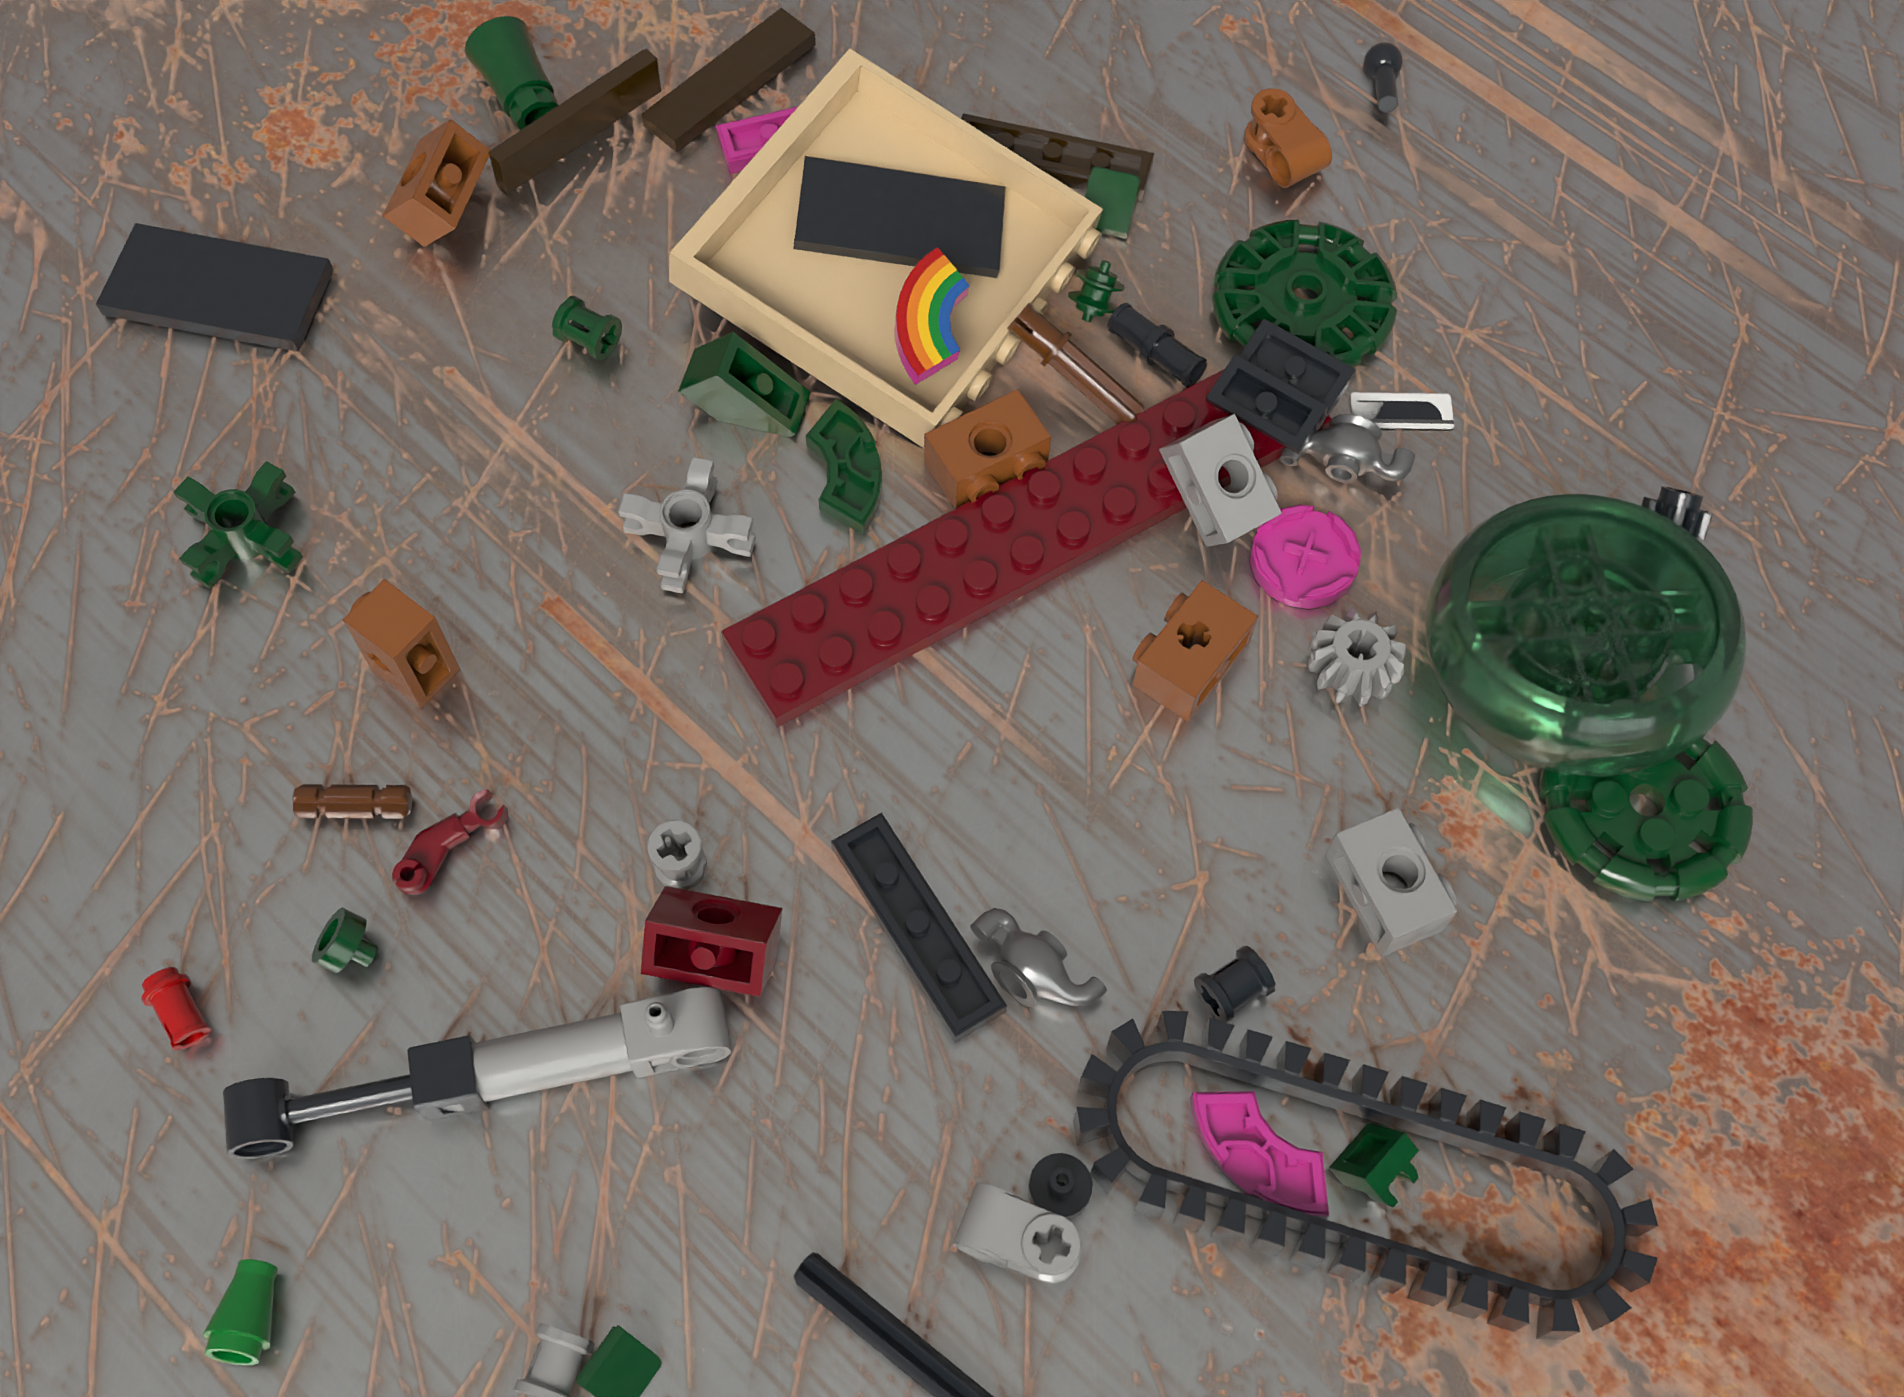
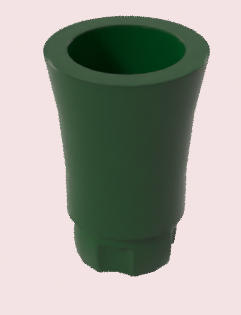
(507, 61)

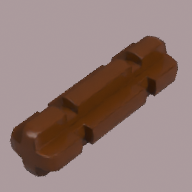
(352, 801)

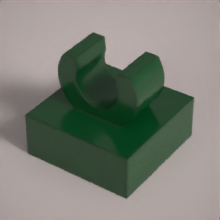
(1375, 1161)

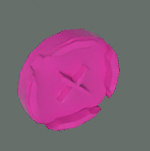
(1305, 557)

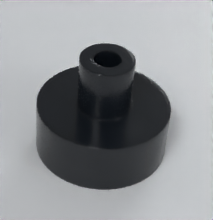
(1062, 1200)

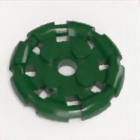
(1325, 272)
(1680, 818)

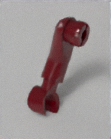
(430, 846)

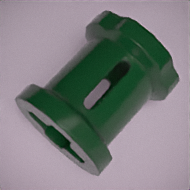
(592, 339)

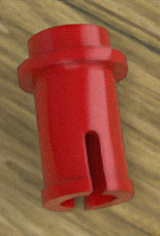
(175, 1007)

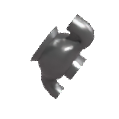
(1353, 450)
(1032, 963)

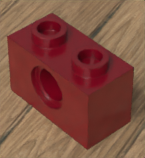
(711, 941)

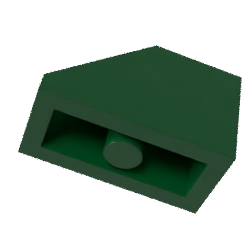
(743, 387)

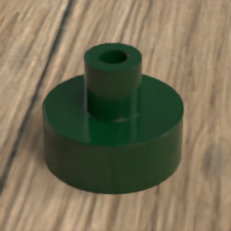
(343, 941)

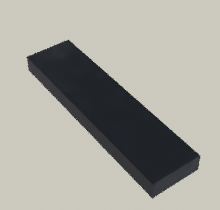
(919, 927)

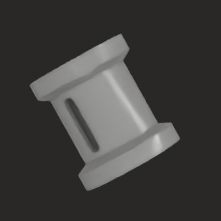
(688, 843)
(554, 1363)

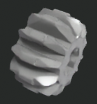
(1378, 656)

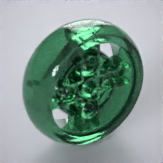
(1585, 634)

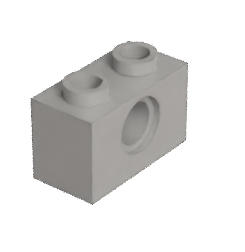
(1195, 468)
(1390, 914)

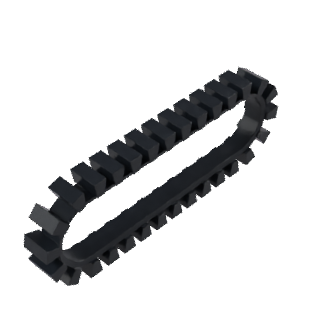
(1470, 1299)

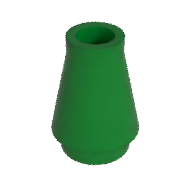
(244, 1315)

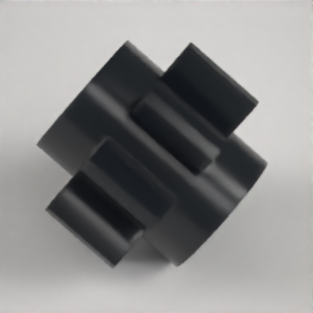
(1681, 508)

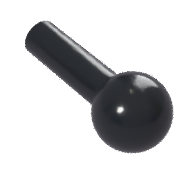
(1384, 63)

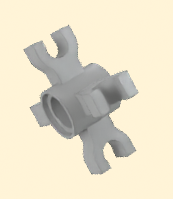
(690, 543)

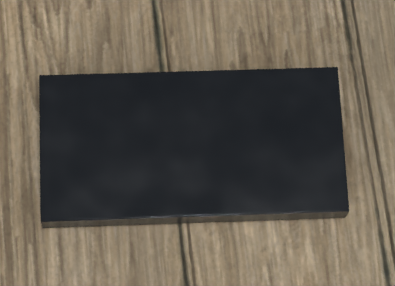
(899, 216)
(215, 287)

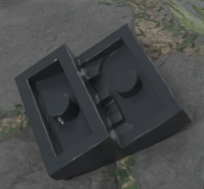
(1281, 386)

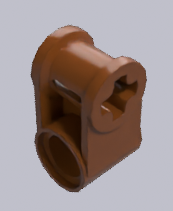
(1285, 138)

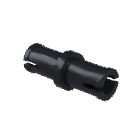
(1157, 345)

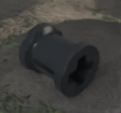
(1235, 984)

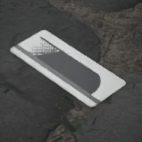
(1404, 410)

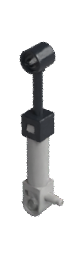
(463, 1074)

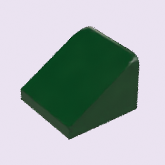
(1117, 196)
(619, 1366)

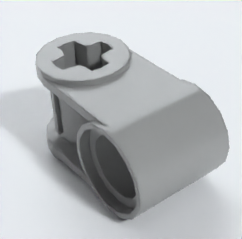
(1004, 1233)

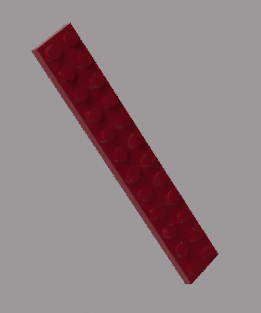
(972, 560)

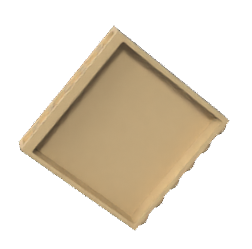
(839, 310)

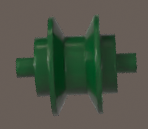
(1096, 291)

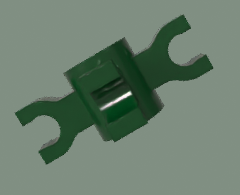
(244, 541)

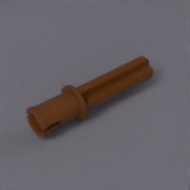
(1075, 365)

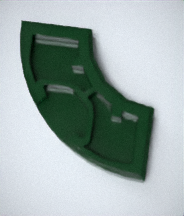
(851, 466)

